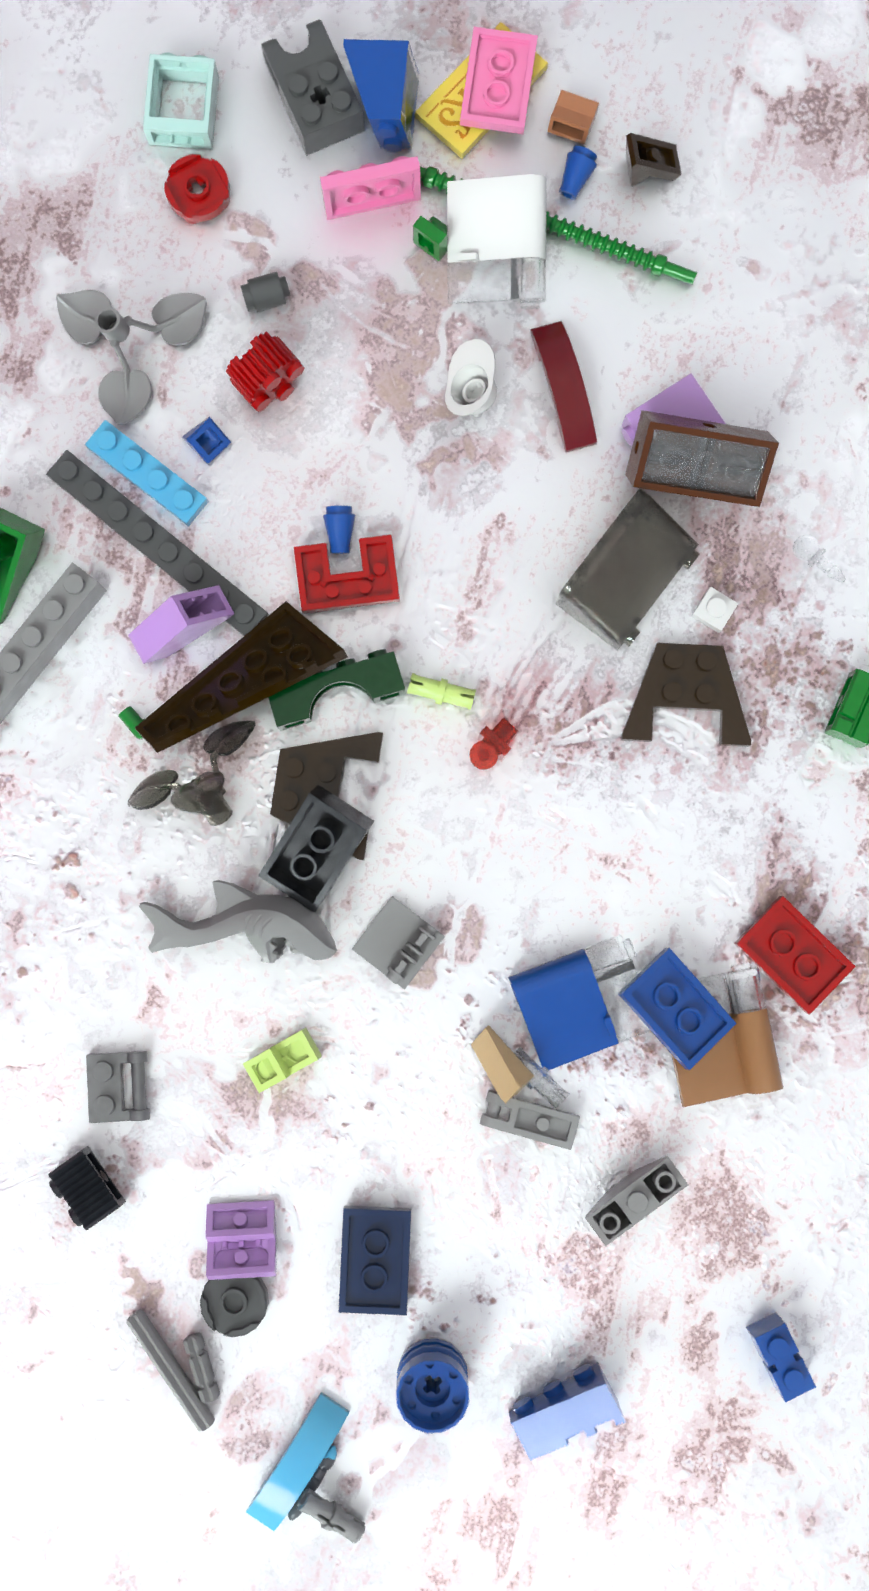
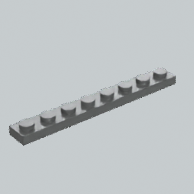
(151, 538)

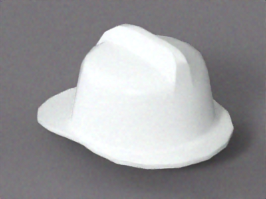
(471, 379)

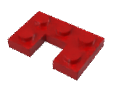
(327, 592)

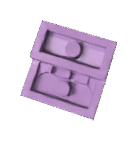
(241, 1240)

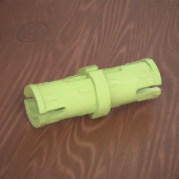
(441, 691)

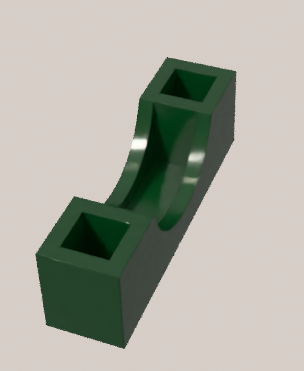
(375, 676)

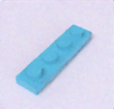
(146, 473)

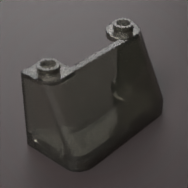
(627, 571)

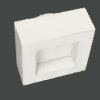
(714, 609)

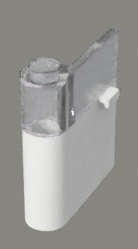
(497, 240)

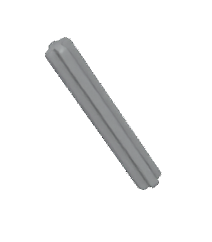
(170, 1370)

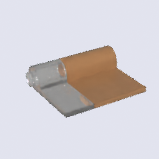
(746, 1055)

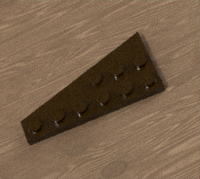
(260, 664)

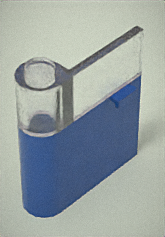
(575, 1002)

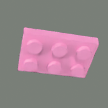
(498, 80)
(371, 187)

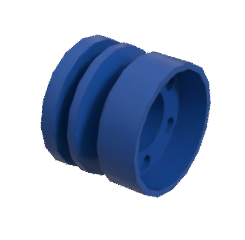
(427, 1403)

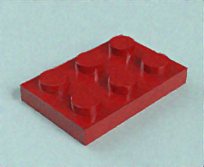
(794, 955)

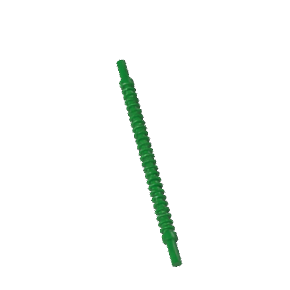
(657, 264)

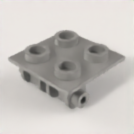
(398, 942)

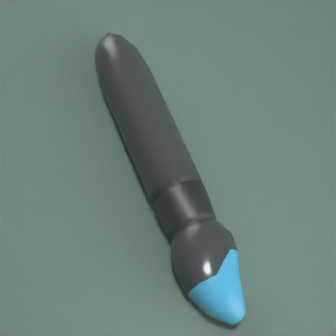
(327, 1462)

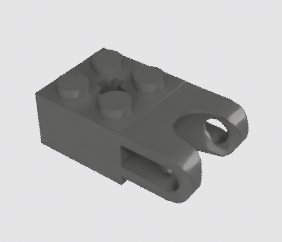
(315, 91)

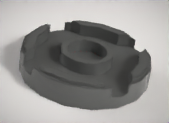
(234, 1305)

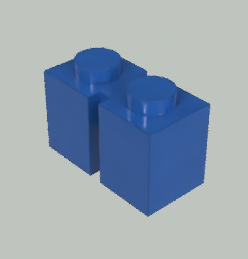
(779, 1349)

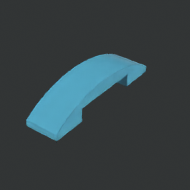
(298, 1462)

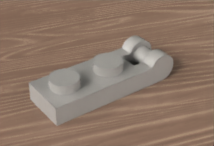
(531, 1121)

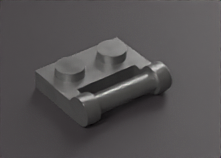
(106, 1087)

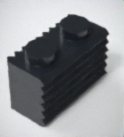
(85, 1189)

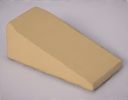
(501, 1064)

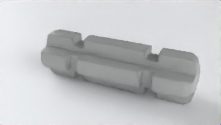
(201, 1368)

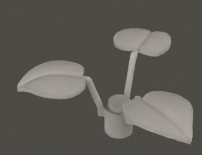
(90, 313)

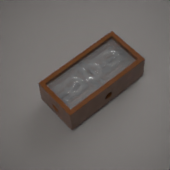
(701, 458)

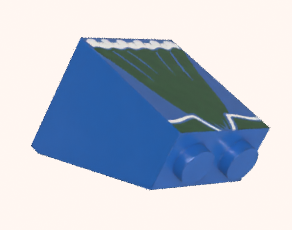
(388, 88)

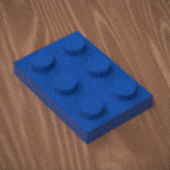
(677, 1008)

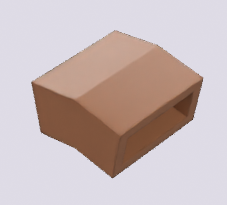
(573, 117)

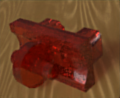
(492, 745)

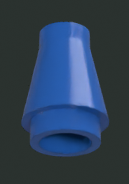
(577, 170)
(339, 528)

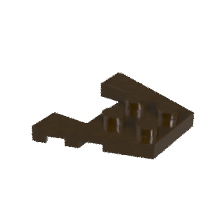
(688, 680)
(319, 764)

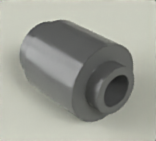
(265, 292)

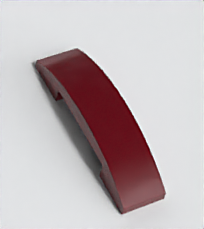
(565, 386)

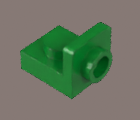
(431, 236)

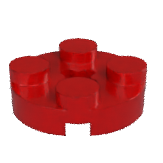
(201, 206)

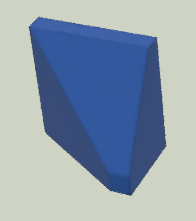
(207, 440)

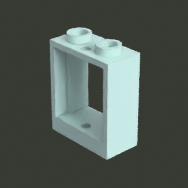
(175, 131)

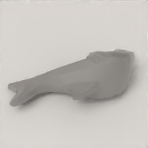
(263, 918)

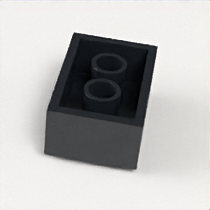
(316, 848)

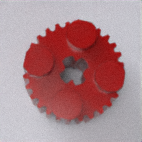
(265, 371)

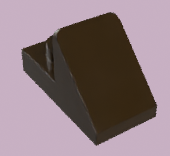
(651, 158)

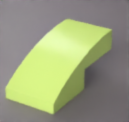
(282, 1060)

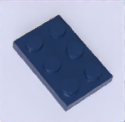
(374, 1260)

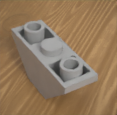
(635, 1198)

